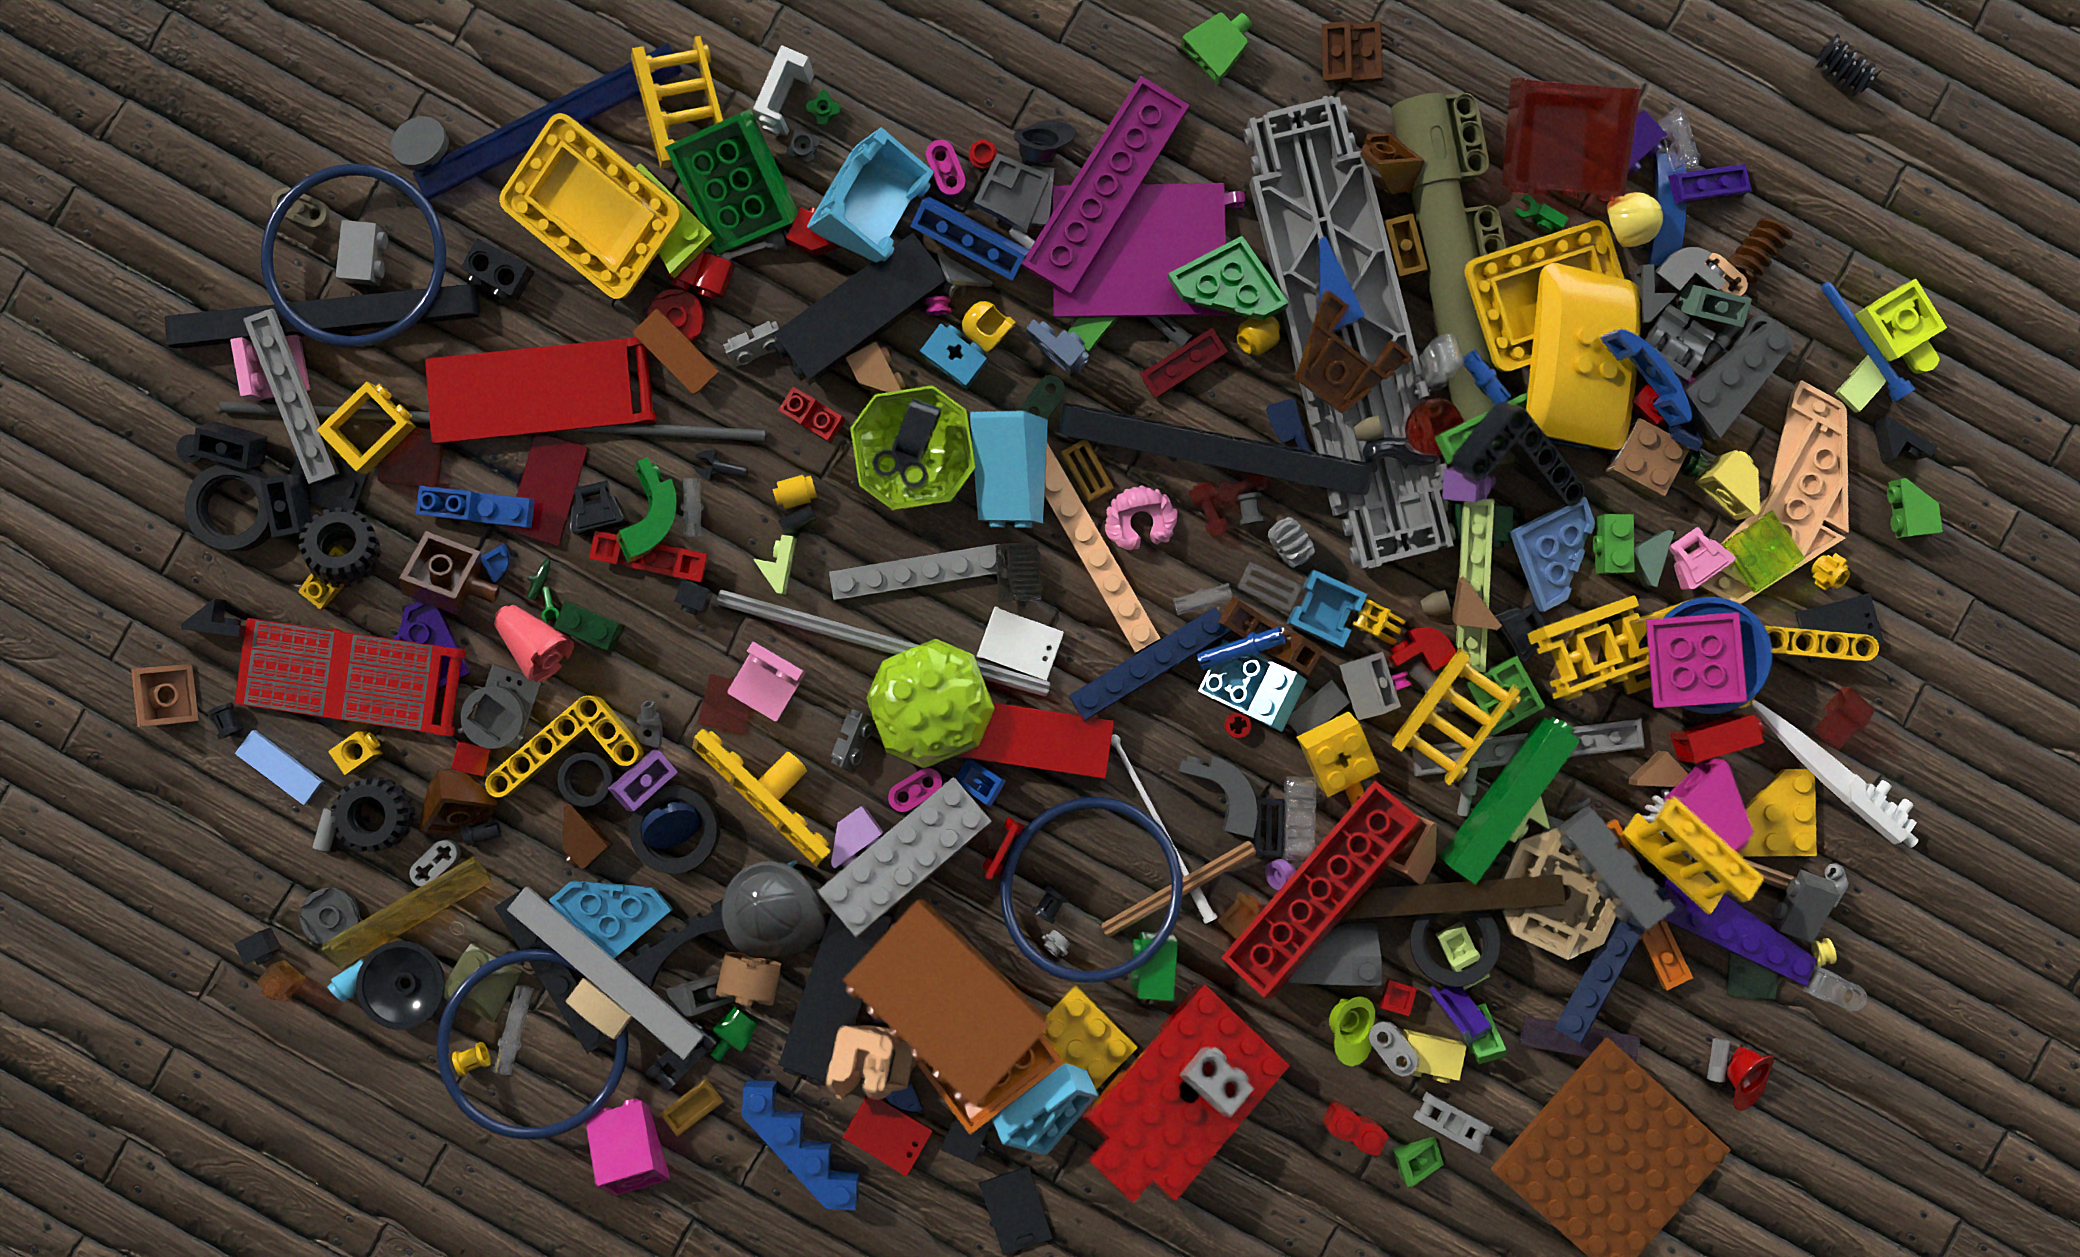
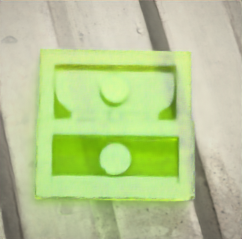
(1763, 551)

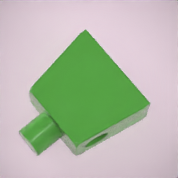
(1217, 44)

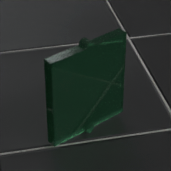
(1750, 979)

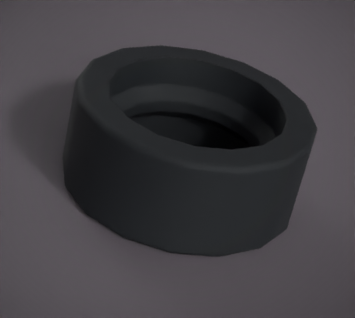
(565, 773)

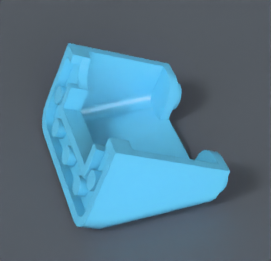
(870, 196)

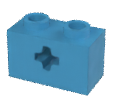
(960, 370)

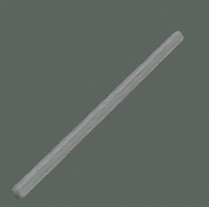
(866, 638)

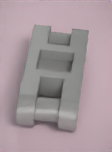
(1452, 1122)

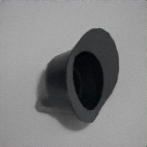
(1042, 141)

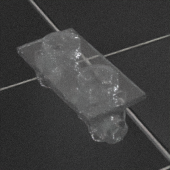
(1678, 141)

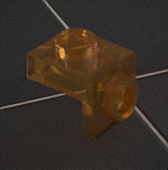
(1240, 915)

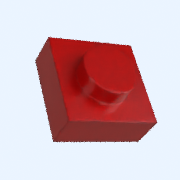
(1398, 997)

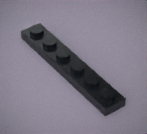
(556, 978)

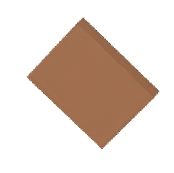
(164, 695)

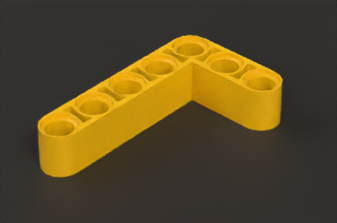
(1817, 648)
(561, 741)

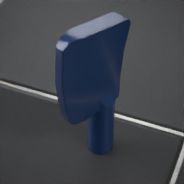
(1287, 423)

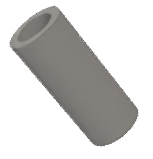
(325, 831)

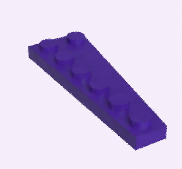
(1740, 934)

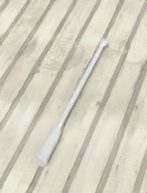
(1197, 893)

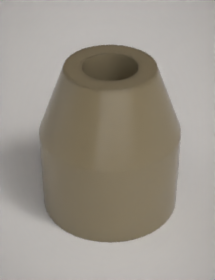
(1369, 429)
(1436, 604)

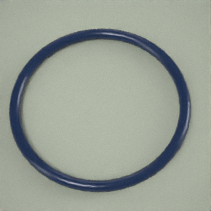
(300, 189)
(1166, 928)
(458, 1096)

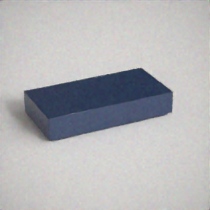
(1686, 434)

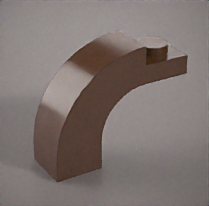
(1296, 651)

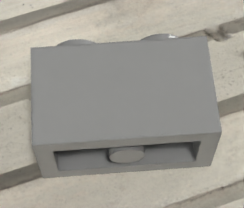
(361, 253)
(1370, 686)

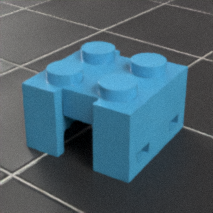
(1326, 609)

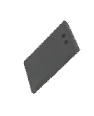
(496, 717)

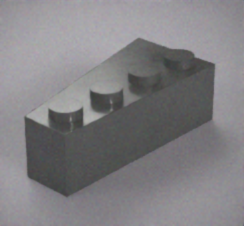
(1733, 380)
(1613, 870)

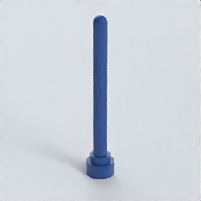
(1897, 386)

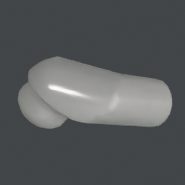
(1837, 874)

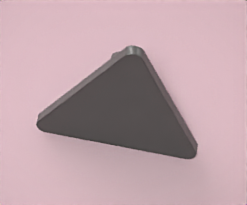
(959, 277)

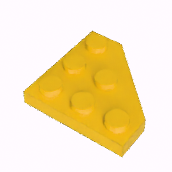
(1784, 816)

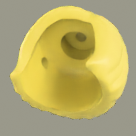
(1635, 218)

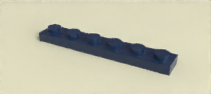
(1148, 664)
(1600, 978)

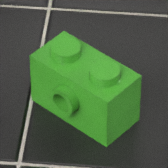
(1614, 544)

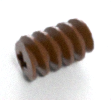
(1758, 247)

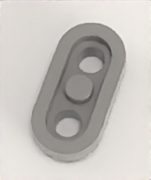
(1395, 1046)

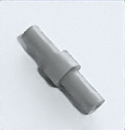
(1468, 787)

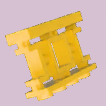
(1586, 626)

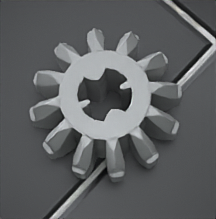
(1291, 542)

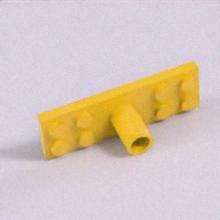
(765, 792)

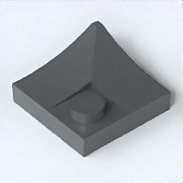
(1012, 192)

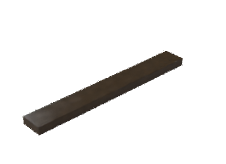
(1458, 898)

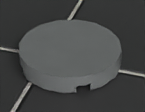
(419, 143)
(328, 914)

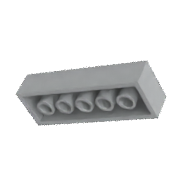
(904, 857)

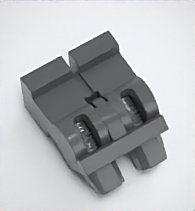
(1679, 346)

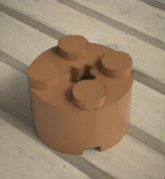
(748, 979)

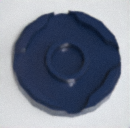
(670, 826)

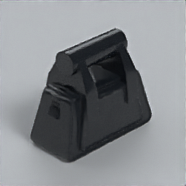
(596, 514)
(1515, 630)

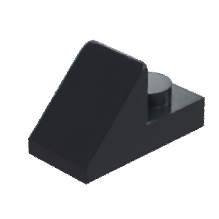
(1894, 437)
(212, 620)

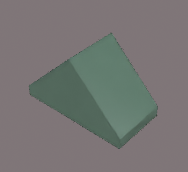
(1650, 558)

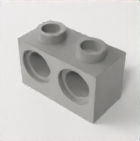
(1212, 1087)

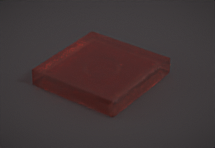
(413, 461)

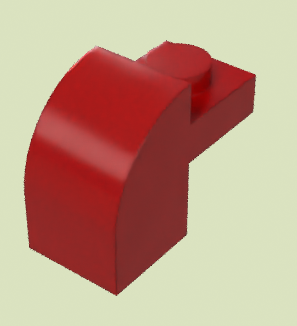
(1429, 643)

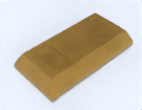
(691, 1107)

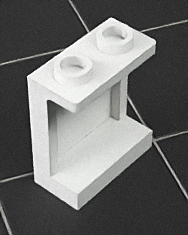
(785, 68)

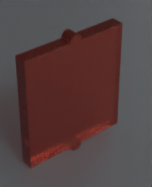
(722, 709)

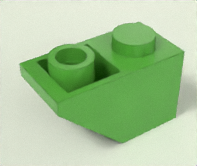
(1912, 510)

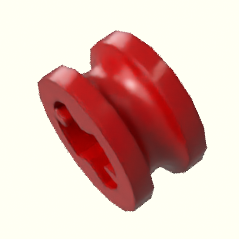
(1244, 730)

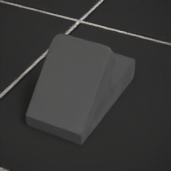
(1651, 302)

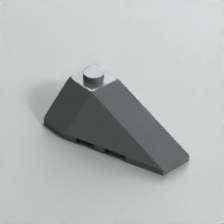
(1344, 957)

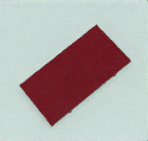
(550, 480)

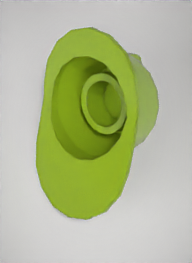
(1352, 1024)

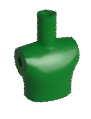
(734, 1031)

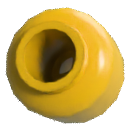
(1258, 336)

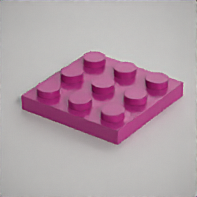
(1696, 660)

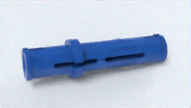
(1252, 644)

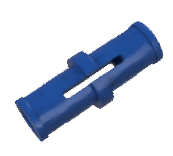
(1485, 377)

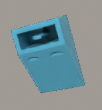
(1255, 688)

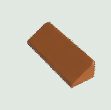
(675, 352)

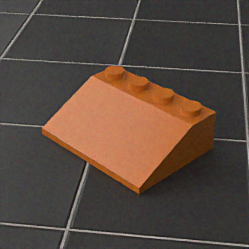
(1026, 1072)

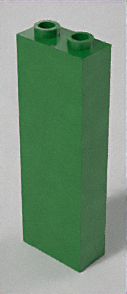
(1510, 798)

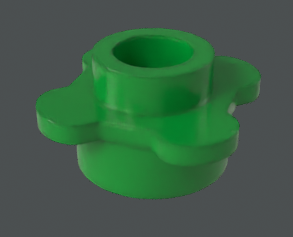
(823, 116)

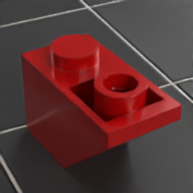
(806, 240)

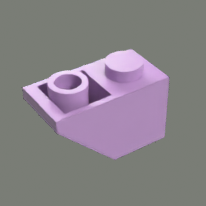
(853, 834)

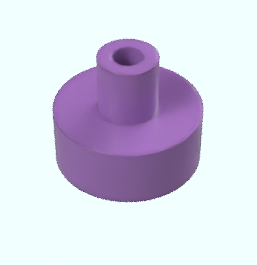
(1278, 873)

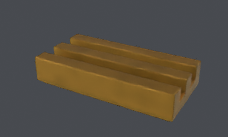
(1098, 491)

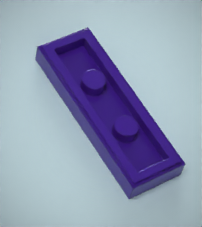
(1710, 184)

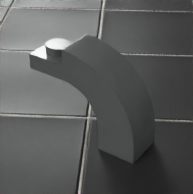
(1240, 798)

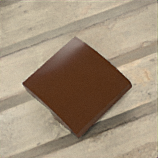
(1352, 52)

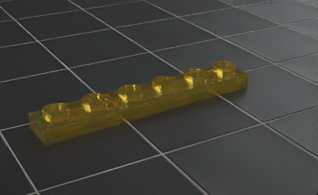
(406, 912)

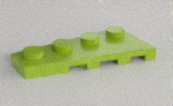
(687, 238)

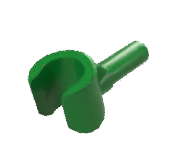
(549, 612)

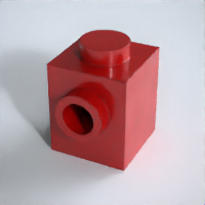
(1643, 405)

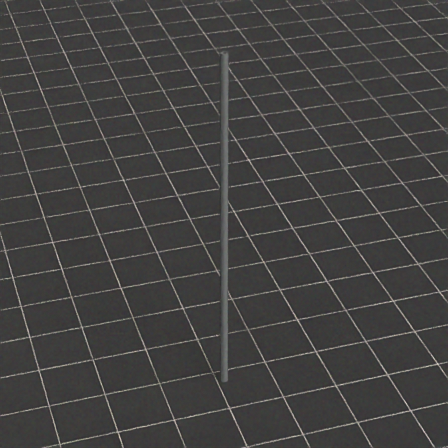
(423, 417)

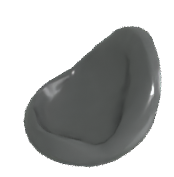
(771, 911)

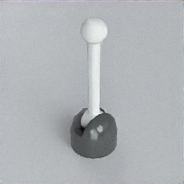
(774, 240)

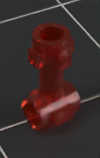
(1228, 492)
(1202, 495)

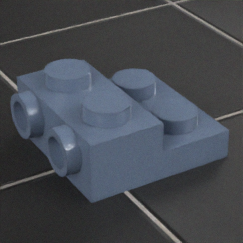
(1064, 350)

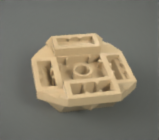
(1560, 929)

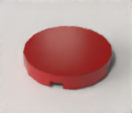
(681, 310)

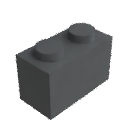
(1806, 905)

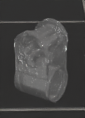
(1831, 988)

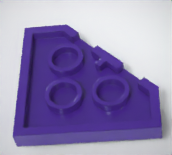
(429, 626)

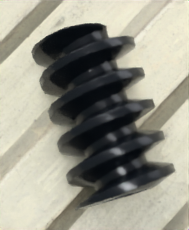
(1846, 66)

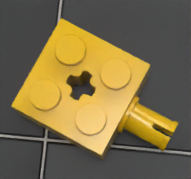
(1339, 756)

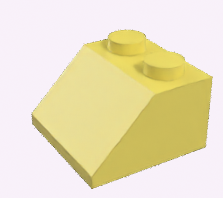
(1733, 484)

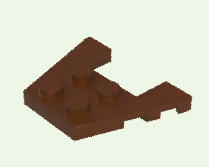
(1334, 368)

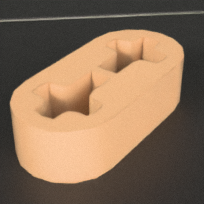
(1729, 275)

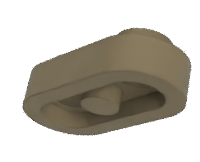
(303, 210)

